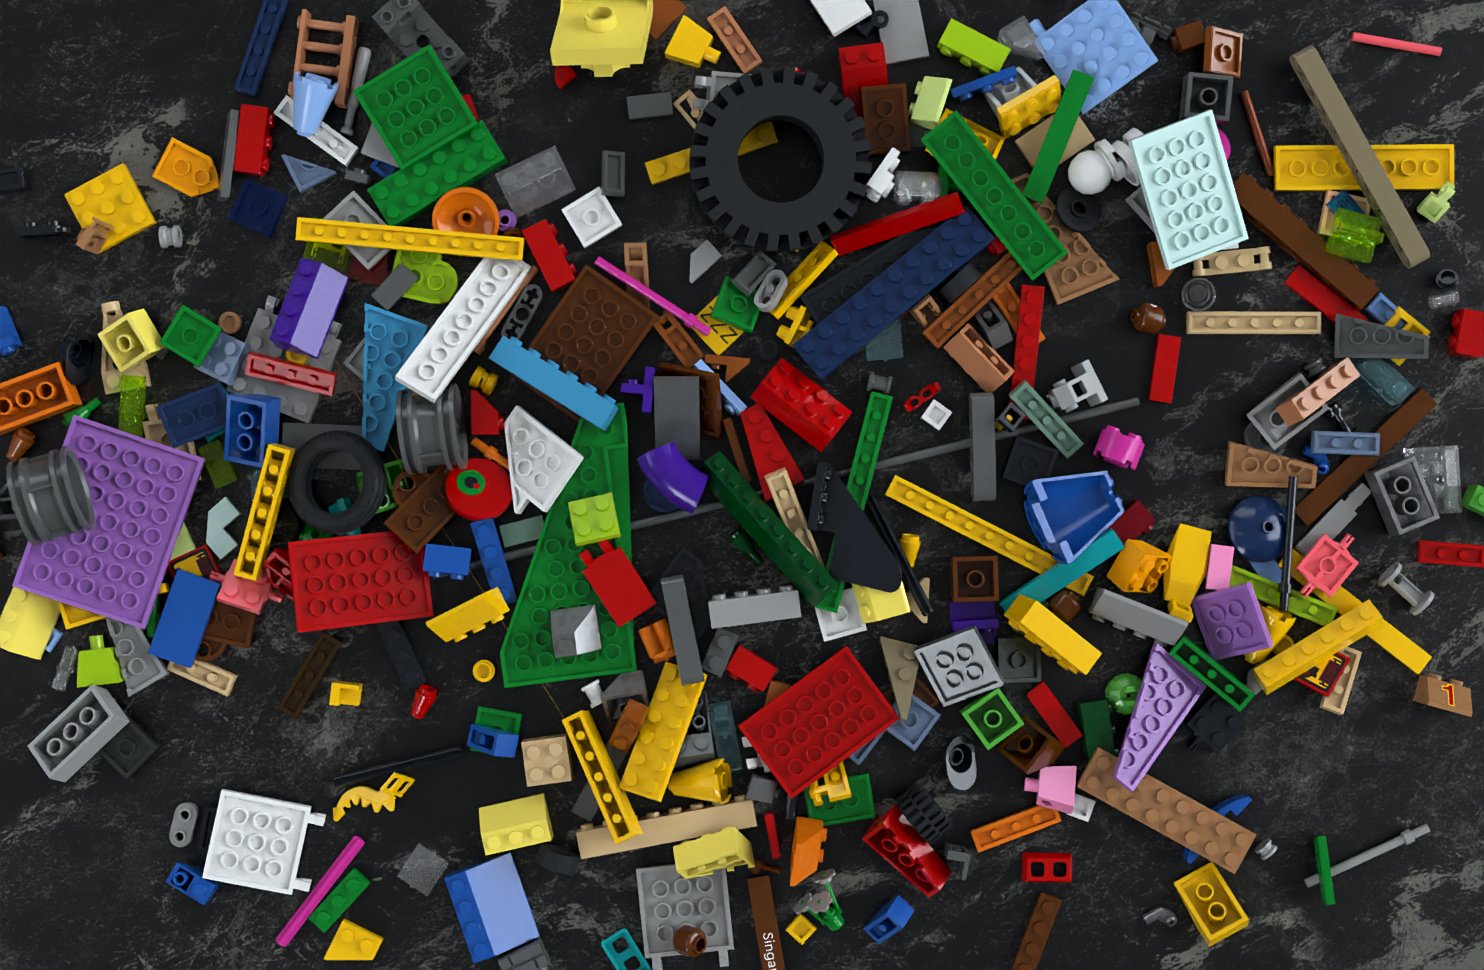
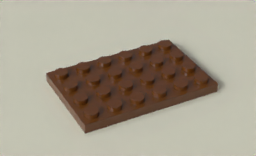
(592, 333)

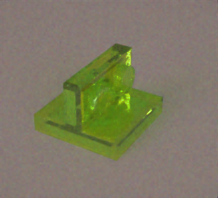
(1354, 235)

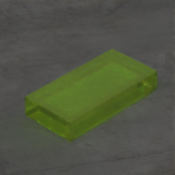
(218, 468)

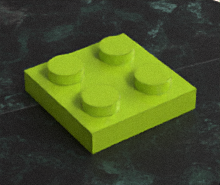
(594, 519)

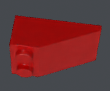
(861, 67)

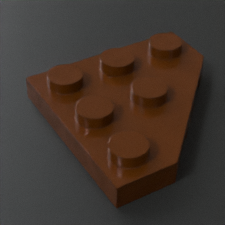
(709, 396)

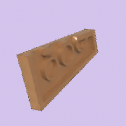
(1261, 468)

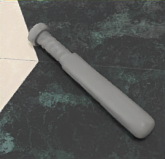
(358, 79)

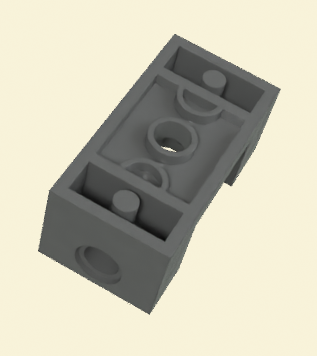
(407, 22)

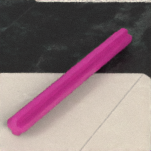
(320, 891)

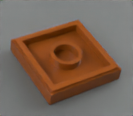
(1222, 52)

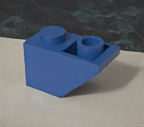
(190, 882)

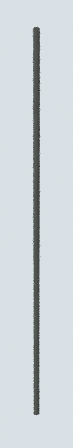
(844, 473)

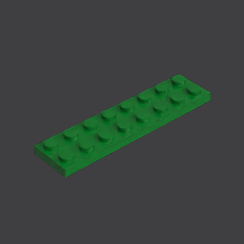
(994, 195)

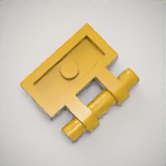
(835, 786)

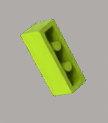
(972, 48)

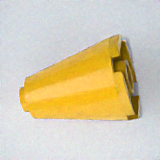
(1278, 625)
(703, 782)

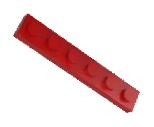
(1027, 337)

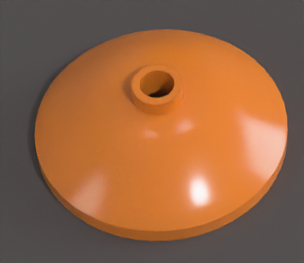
(455, 203)

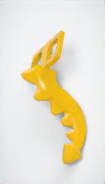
(370, 796)

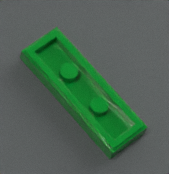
(1324, 870)

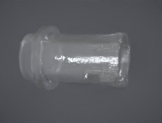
(1445, 299)

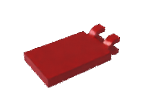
(617, 583)

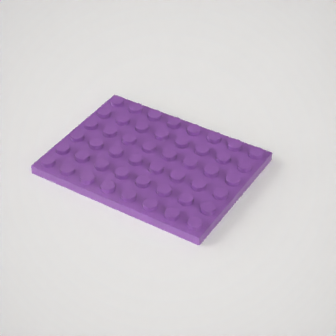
(139, 510)

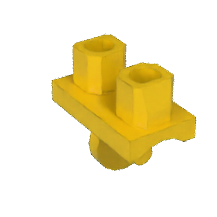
(799, 327)

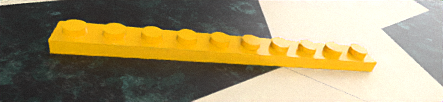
(409, 239)
(978, 530)

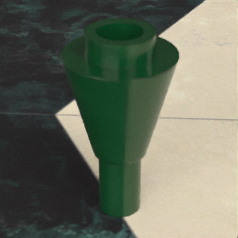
(742, 542)

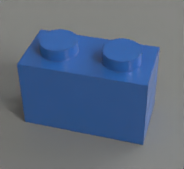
(447, 560)

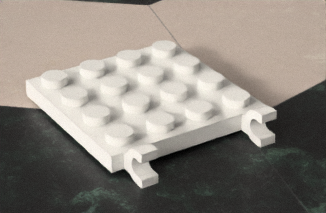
(259, 842)

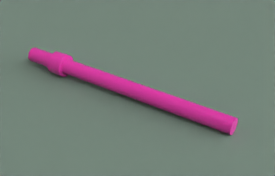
(689, 319)

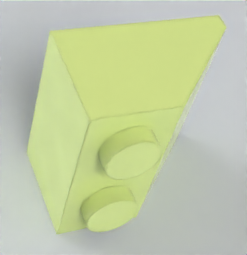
(930, 101)

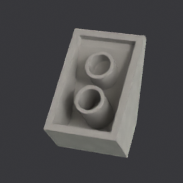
(1269, 421)

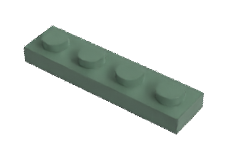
(1045, 419)

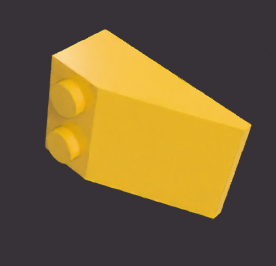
(1211, 904)

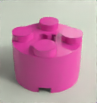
(1119, 448)

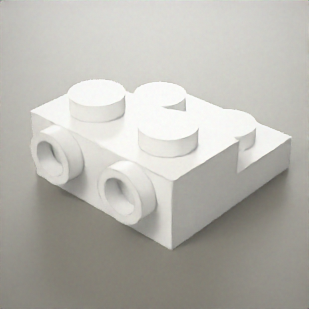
(881, 181)

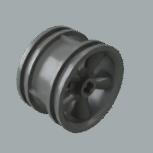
(431, 431)
(50, 495)

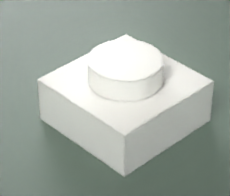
(936, 414)
(1082, 807)

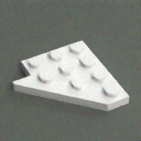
(537, 461)

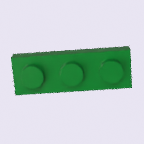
(339, 900)

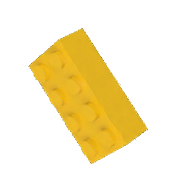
(1051, 635)

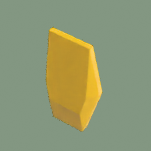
(1188, 563)

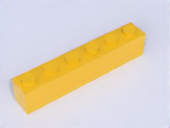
(1318, 647)
(602, 776)

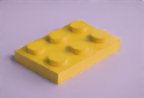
(1029, 107)

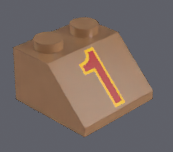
(1444, 695)

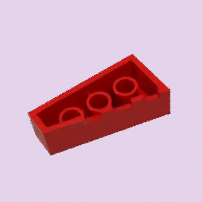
(907, 851)

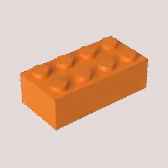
(36, 397)

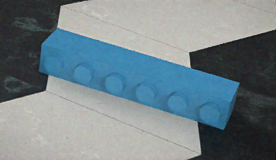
(554, 383)

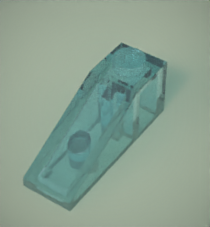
(1383, 379)
(725, 734)

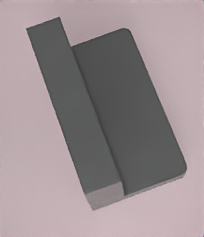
(960, 854)

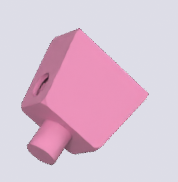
(1054, 787)

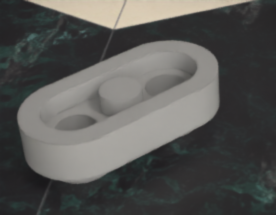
(770, 291)
(184, 825)

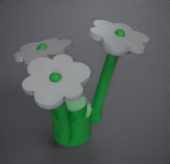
(820, 902)

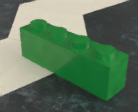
(1212, 673)

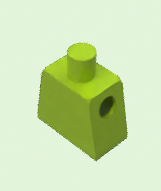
(98, 664)

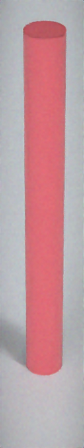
(1396, 44)

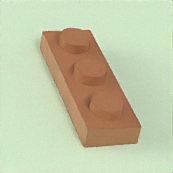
(734, 40)

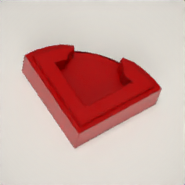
(564, 75)

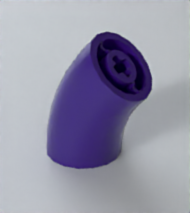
(673, 476)

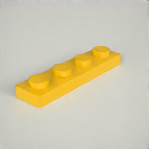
(804, 275)

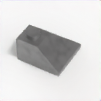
(575, 630)
(624, 687)

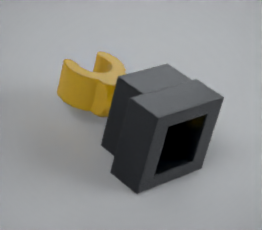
(1009, 417)

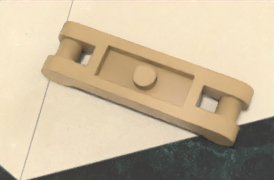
(1232, 262)

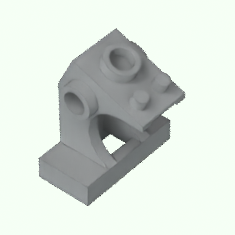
(1064, 396)

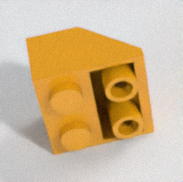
(1138, 567)

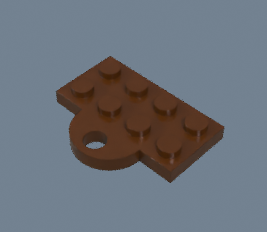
(421, 509)
(225, 627)

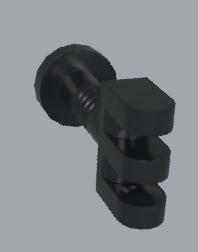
(1335, 412)

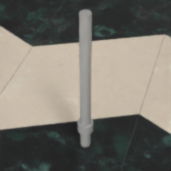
(1405, 837)

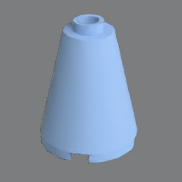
(311, 101)

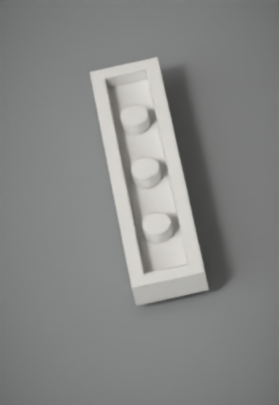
(325, 137)

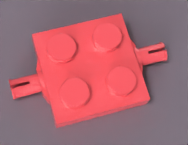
(1326, 565)
(244, 592)

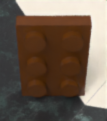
(886, 117)

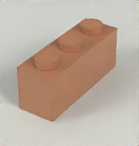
(978, 359)

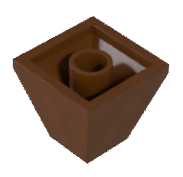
(1031, 747)

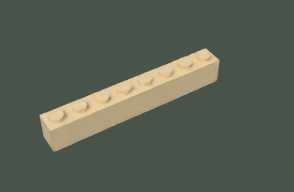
(670, 826)

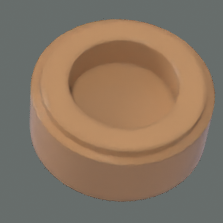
(230, 322)

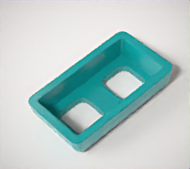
(618, 958)

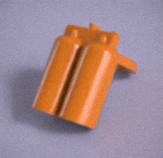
(658, 641)

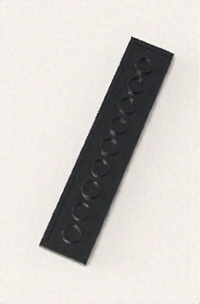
(841, 287)

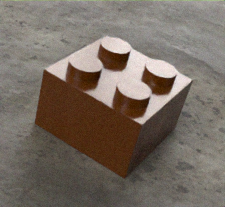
(974, 578)

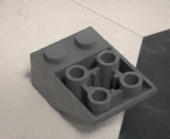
(698, 741)

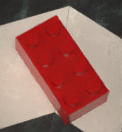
(801, 404)

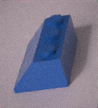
(250, 427)

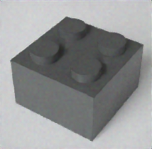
(1205, 93)

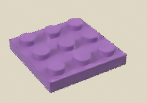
(1231, 621)

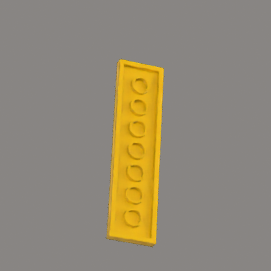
(1325, 168)

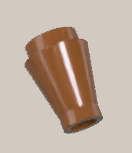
(20, 443)

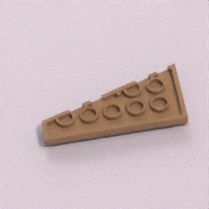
(1081, 267)

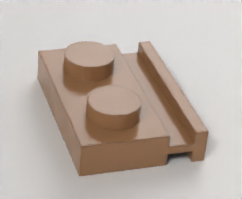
(94, 237)

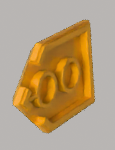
(187, 169)

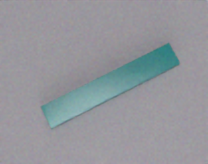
(1063, 574)

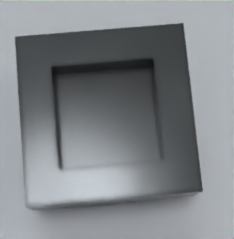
(358, 176)

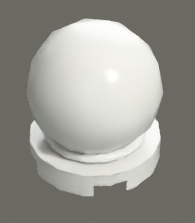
(1093, 170)

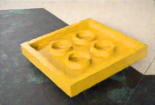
(112, 199)

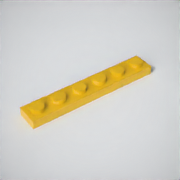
(678, 163)

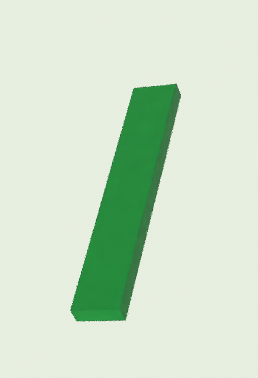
(1057, 136)

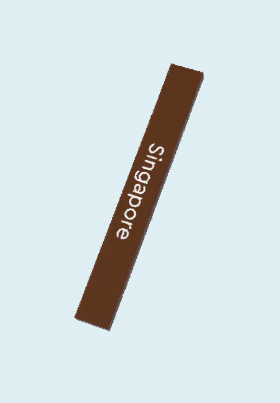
(765, 922)

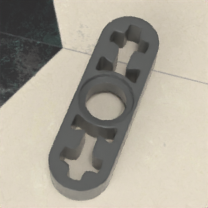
(524, 296)

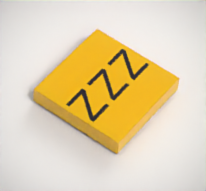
(721, 334)

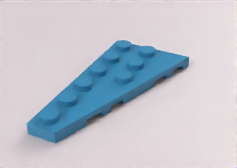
(387, 347)

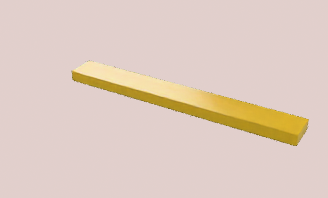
(1385, 636)

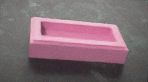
(1219, 567)

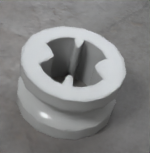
(1265, 849)

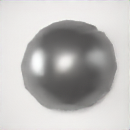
(1198, 294)

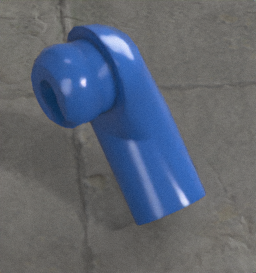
(1319, 460)

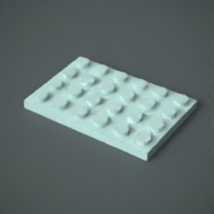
(1188, 189)

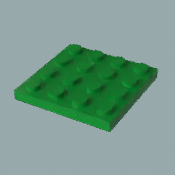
(415, 107)

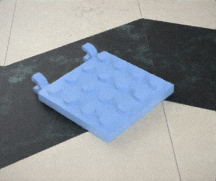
(1099, 43)

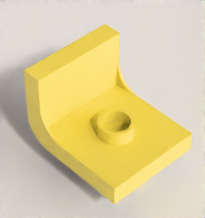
(602, 34)

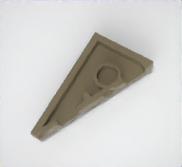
(902, 671)

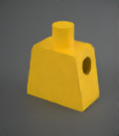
(691, 45)

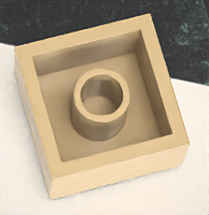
(547, 760)

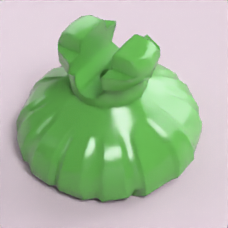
(1117, 692)

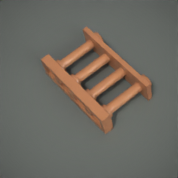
(345, 50)

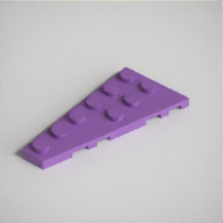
(1160, 707)

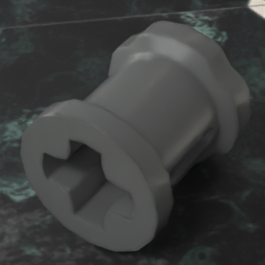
(879, 383)

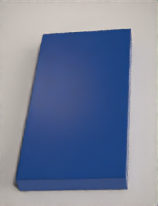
(184, 618)

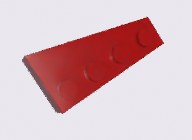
(767, 449)

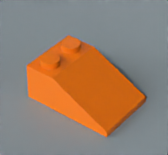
(806, 848)

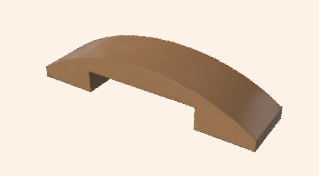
(637, 267)

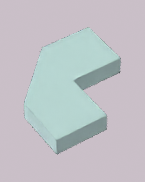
(218, 519)

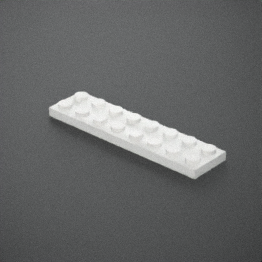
(461, 326)

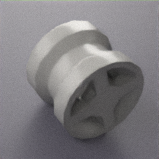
(170, 236)

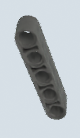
(982, 446)
(682, 630)

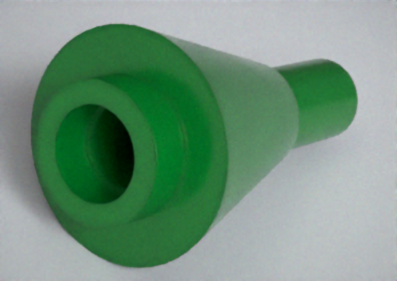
(82, 411)

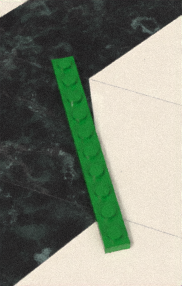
(862, 473)

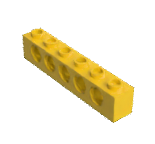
(264, 511)

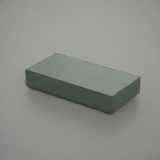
(522, 531)

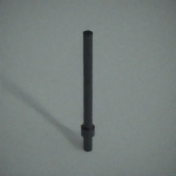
(1285, 586)

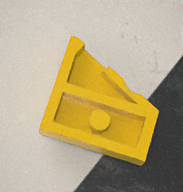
(353, 943)

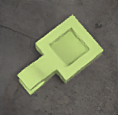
(1436, 205)

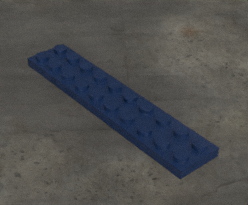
(893, 293)

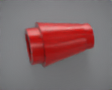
(423, 699)

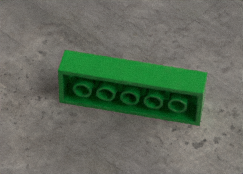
(454, 165)

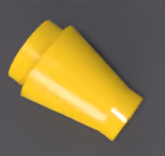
(910, 546)

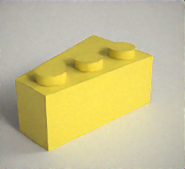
(713, 852)

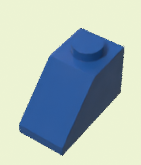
(492, 740)
(889, 919)

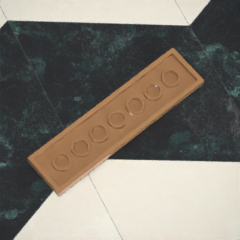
(1169, 813)

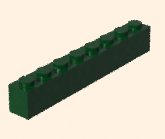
(767, 529)

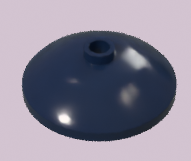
(1248, 529)

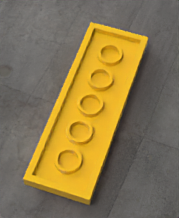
(661, 735)

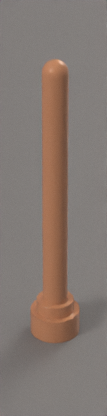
(479, 349)

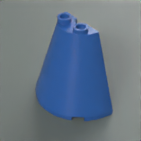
(1071, 511)

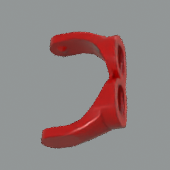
(934, 388)

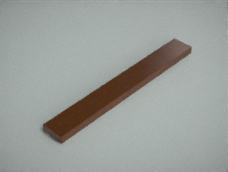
(1356, 465)

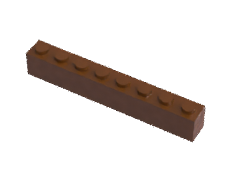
(1301, 242)

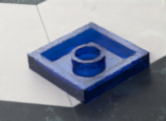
(258, 207)

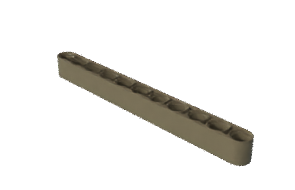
(1359, 156)

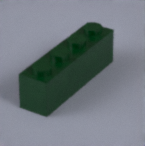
(1096, 726)

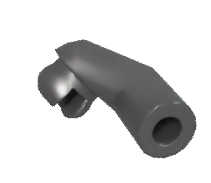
(1161, 914)

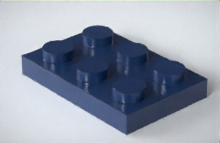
(194, 414)

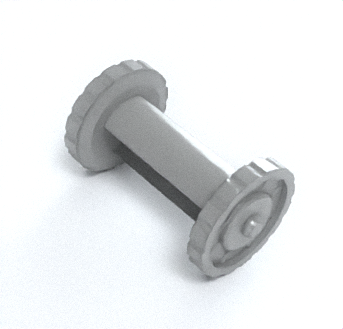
(1406, 589)

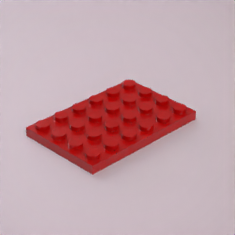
(357, 581)
(818, 722)

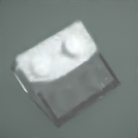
(915, 187)

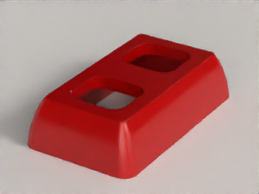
(1048, 860)

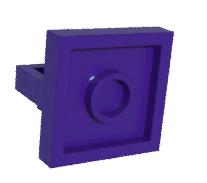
(634, 387)
(974, 613)

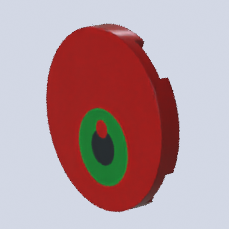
(479, 490)

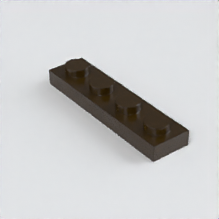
(310, 675)

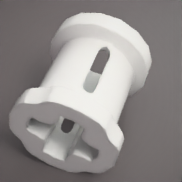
(593, 692)

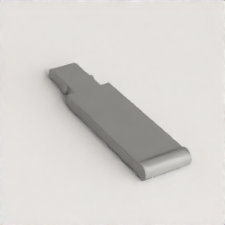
(1335, 519)

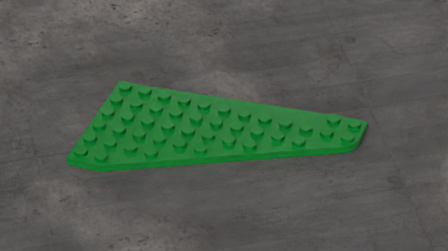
(557, 576)

